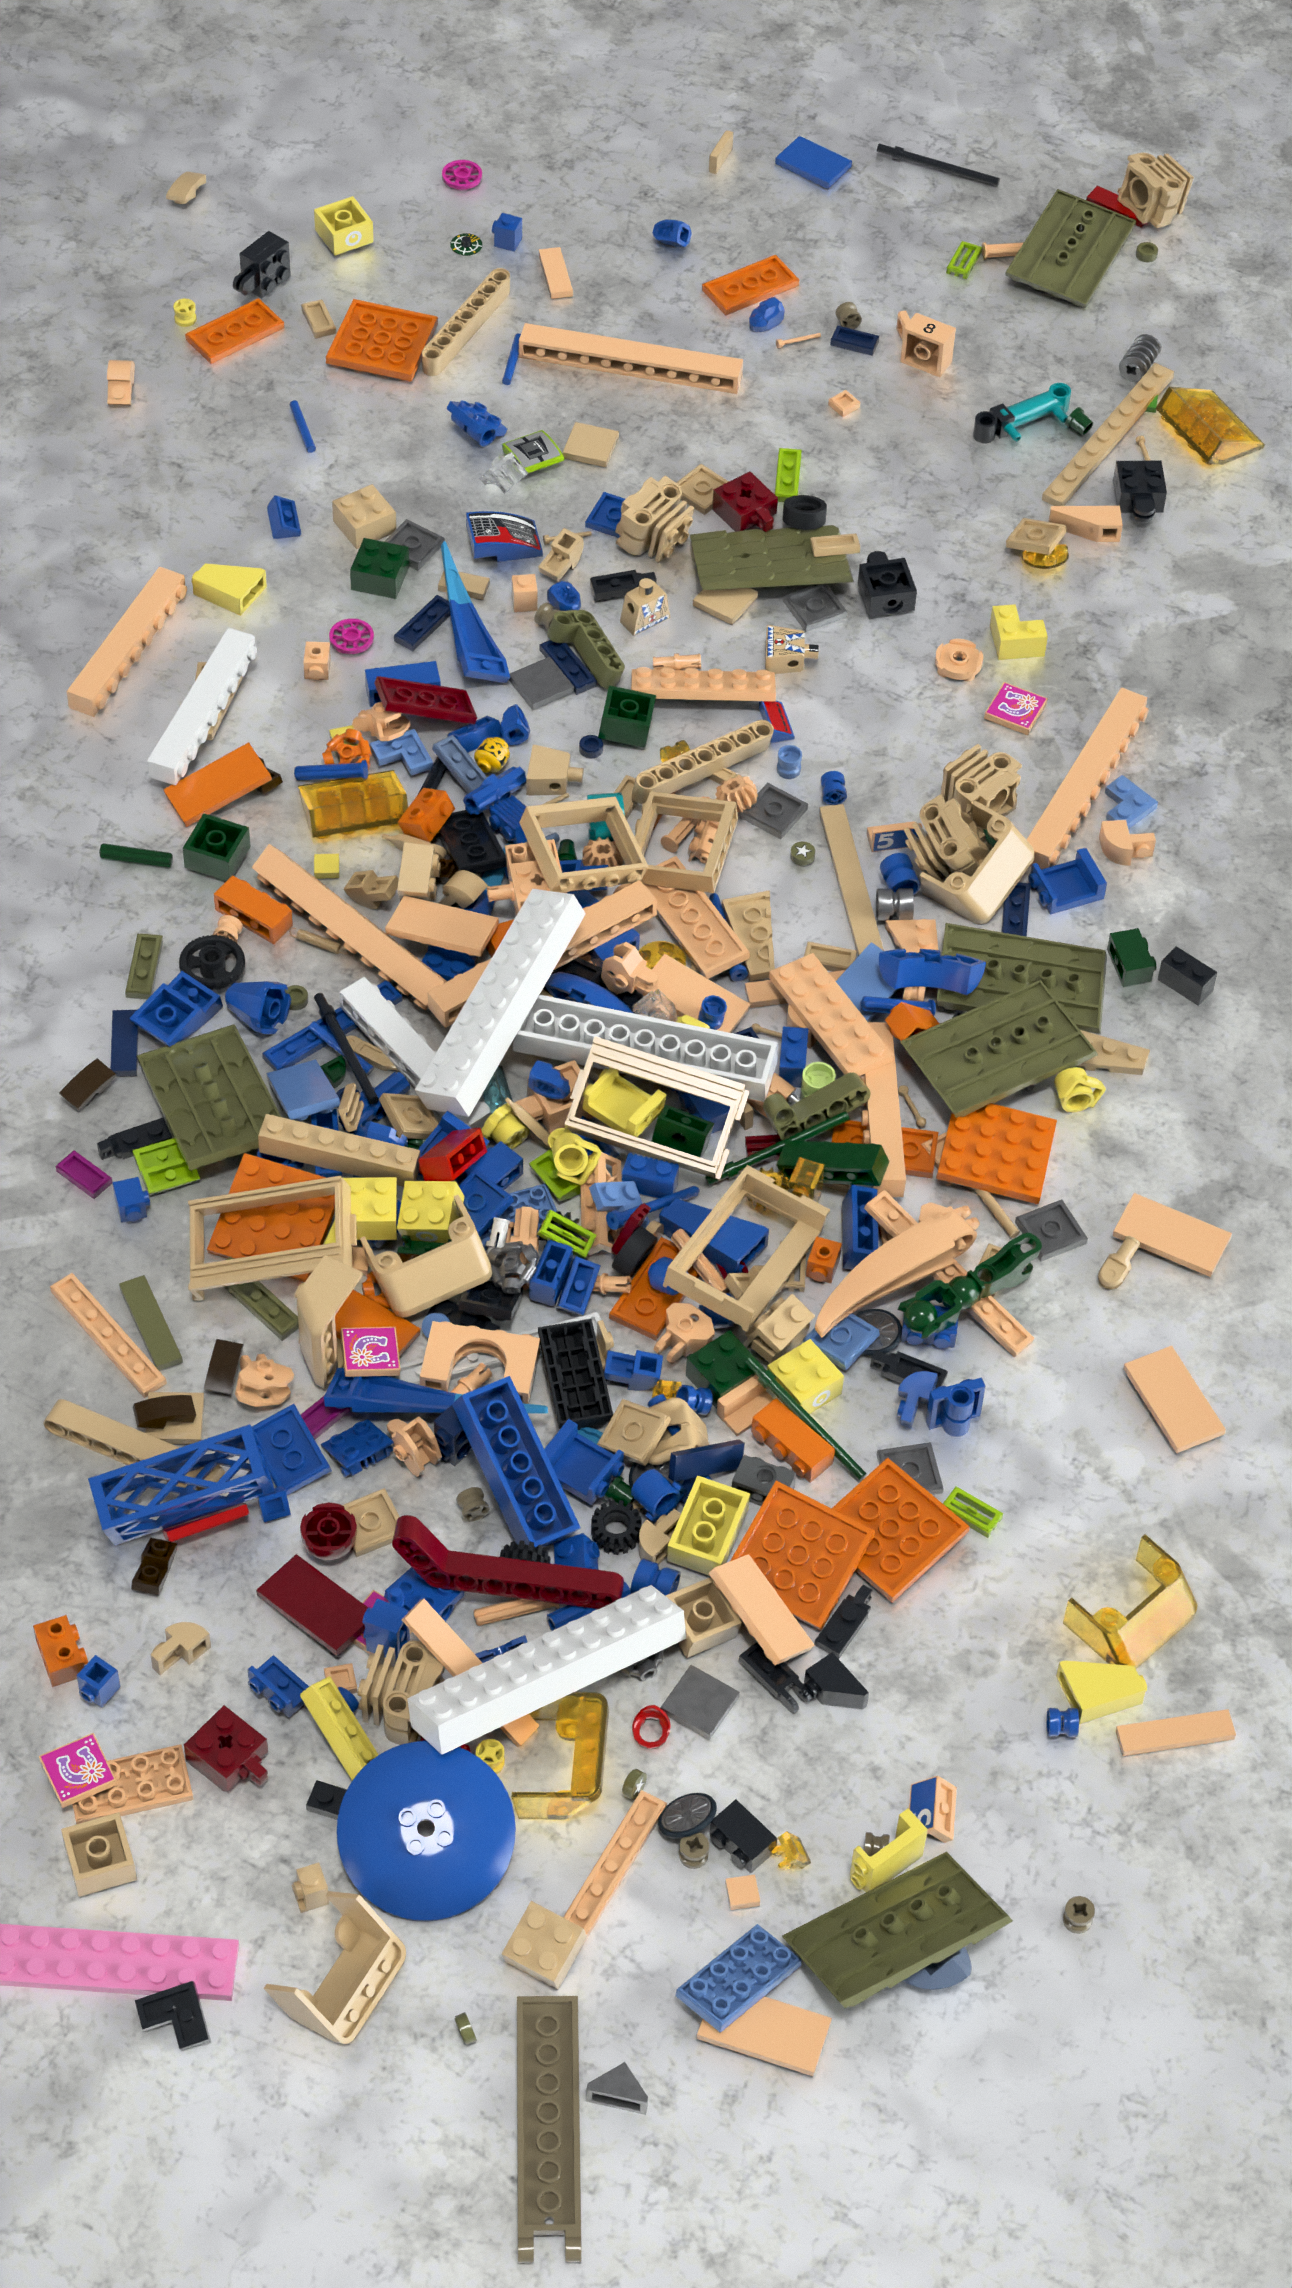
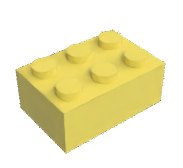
(708, 1526)

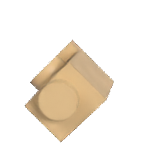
(310, 1888)

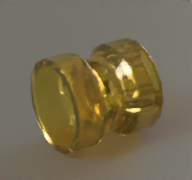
(669, 752)

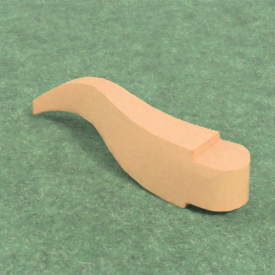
(898, 1263)

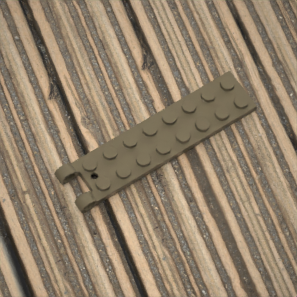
(548, 2123)

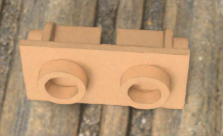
(700, 845)

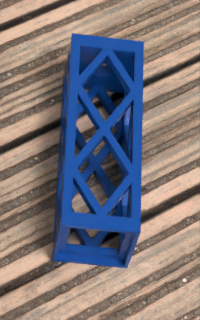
(173, 1467)

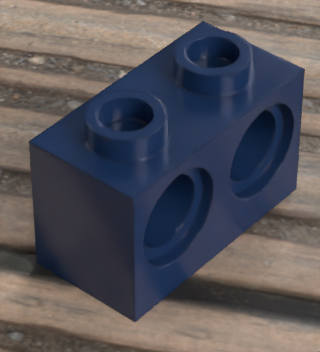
(451, 1437)

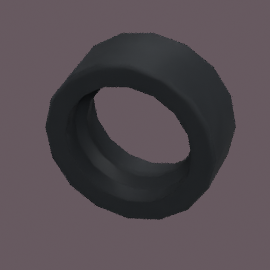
(804, 512)
(634, 1252)

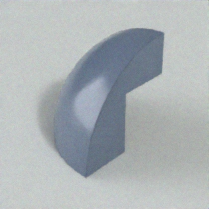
(943, 1974)

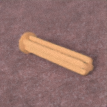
(1000, 250)
(680, 831)
(701, 1264)
(509, 1609)

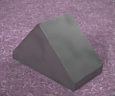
(618, 2090)

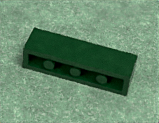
(842, 1162)

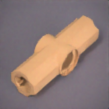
(526, 1231)

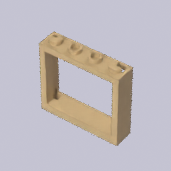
(690, 807)
(577, 813)

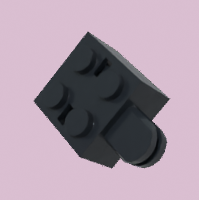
(263, 266)
(1140, 488)
(886, 585)

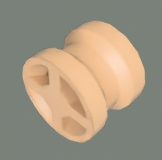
(229, 927)
(914, 993)

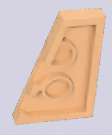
(913, 934)

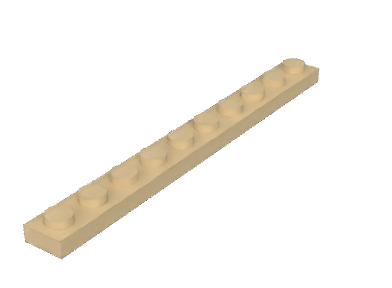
(1107, 436)

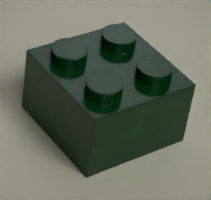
(379, 568)
(627, 716)
(216, 847)
(719, 1366)

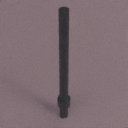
(898, 153)
(329, 1016)

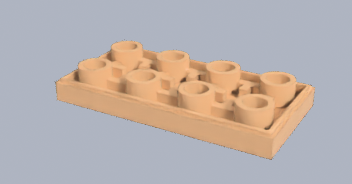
(442, 926)
(690, 988)
(1173, 1234)
(1174, 1399)
(761, 1609)
(143, 1784)
(774, 2034)

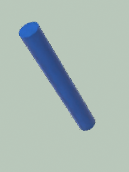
(511, 363)
(303, 428)
(331, 1041)

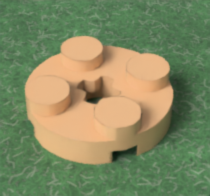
(947, 661)

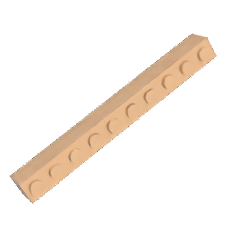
(630, 358)
(1086, 776)
(348, 924)
(600, 924)

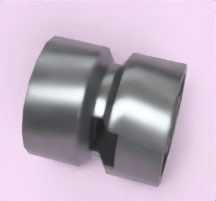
(894, 904)

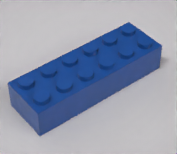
(515, 1464)

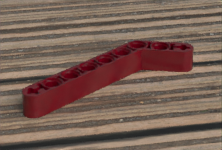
(502, 1575)

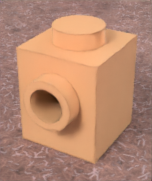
(524, 593)
(317, 660)

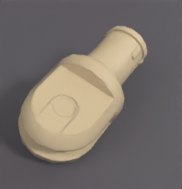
(1118, 1264)

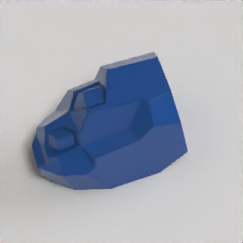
(672, 233)
(767, 315)
(564, 596)
(514, 726)
(548, 1081)

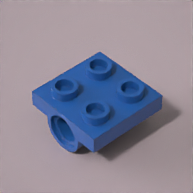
(476, 421)
(955, 1406)
(417, 1588)

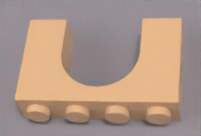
(452, 1342)

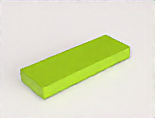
(787, 473)

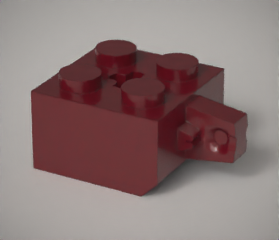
(745, 503)
(227, 1750)

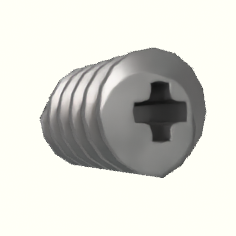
(1139, 357)

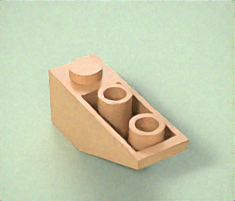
(1090, 522)

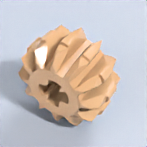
(738, 790)
(602, 853)

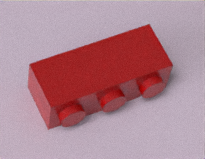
(452, 1155)

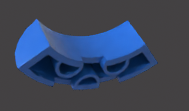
(931, 970)
(582, 990)

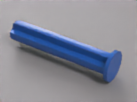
(332, 771)
(885, 1005)

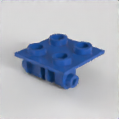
(357, 1444)

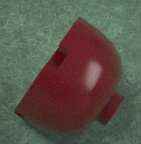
(328, 1531)

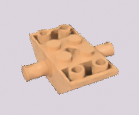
(523, 875)

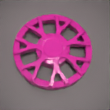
(462, 174)
(351, 636)

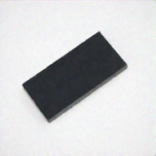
(472, 843)

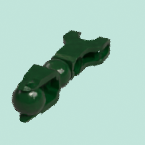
(963, 1292)

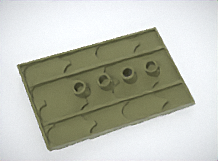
(1071, 248)
(766, 559)
(1013, 961)
(998, 1049)
(209, 1095)
(897, 1929)

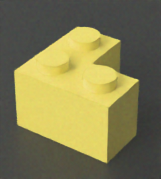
(1014, 637)

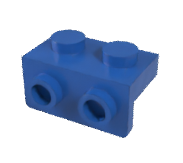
(577, 1552)
(278, 1685)

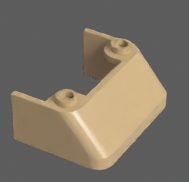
(984, 893)
(435, 1274)
(316, 1306)
(356, 1979)

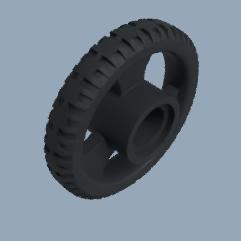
(212, 961)

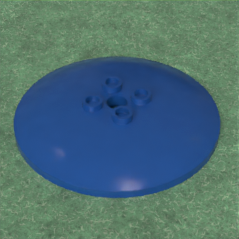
(436, 1873)

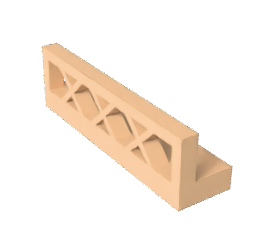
(591, 1218)

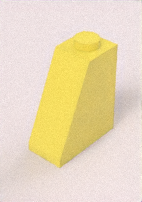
(229, 586)
(1100, 1688)

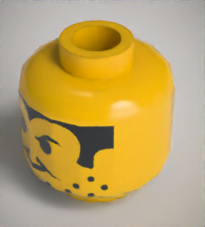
(492, 755)

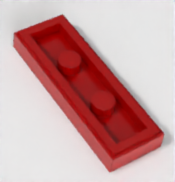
(1109, 200)
(205, 1522)

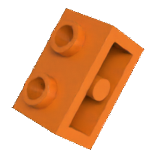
(426, 814)
(909, 1020)
(59, 1649)

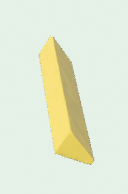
(339, 1725)

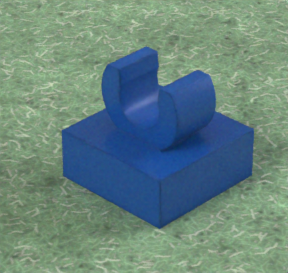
(274, 1505)

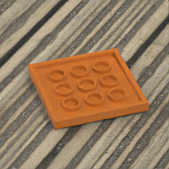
(381, 340)
(998, 1151)
(271, 1226)
(908, 1526)
(804, 1551)

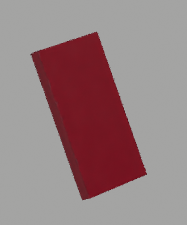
(425, 700)
(315, 1604)

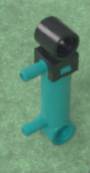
(1003, 420)

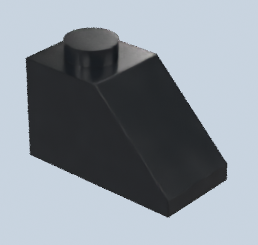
(835, 1684)

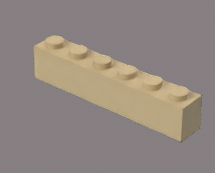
(337, 1150)

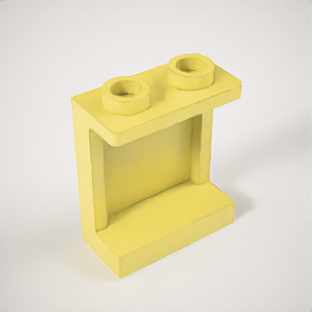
(622, 1103)
(908, 1847)

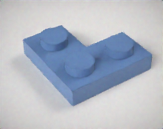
(407, 748)
(1132, 802)
(616, 1196)

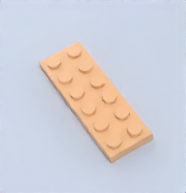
(705, 685)
(698, 927)
(831, 1016)

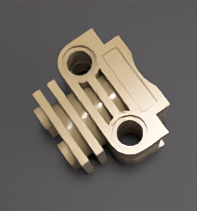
(1155, 188)
(654, 519)
(983, 780)
(950, 840)
(393, 1682)

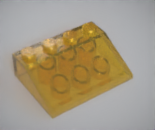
(1207, 425)
(353, 804)

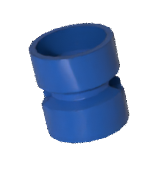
(899, 873)
(649, 1574)

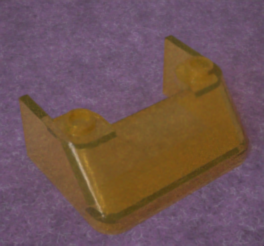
(1147, 1627)
(580, 1719)

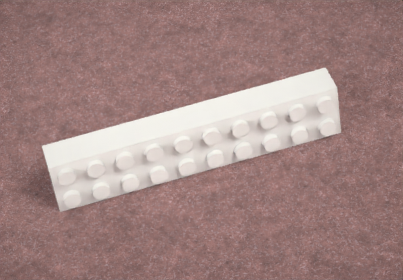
(500, 1002)
(567, 1031)
(546, 1669)

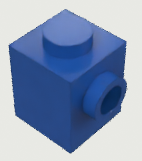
(507, 232)
(130, 1199)
(98, 1681)

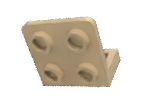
(780, 1323)

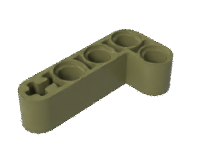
(591, 643)
(838, 1096)

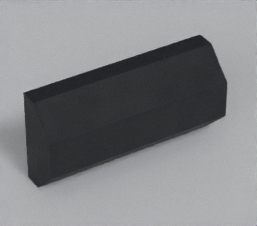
(575, 1374)

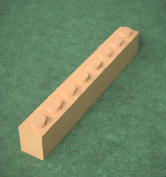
(126, 641)
(883, 1117)

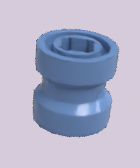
(789, 762)

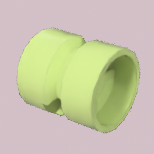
(816, 1077)

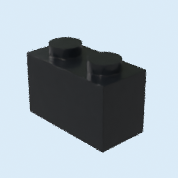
(1187, 975)
(742, 1836)

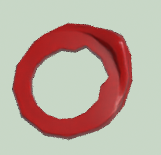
(651, 1712)

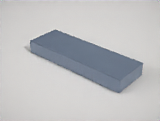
(459, 763)

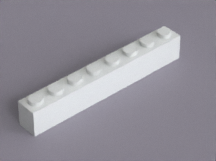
(202, 706)
(396, 1038)

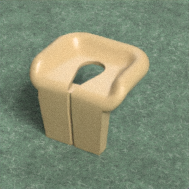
(692, 1432)

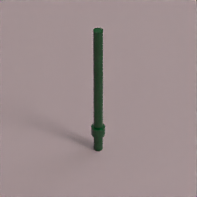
(731, 1169)
(768, 1379)

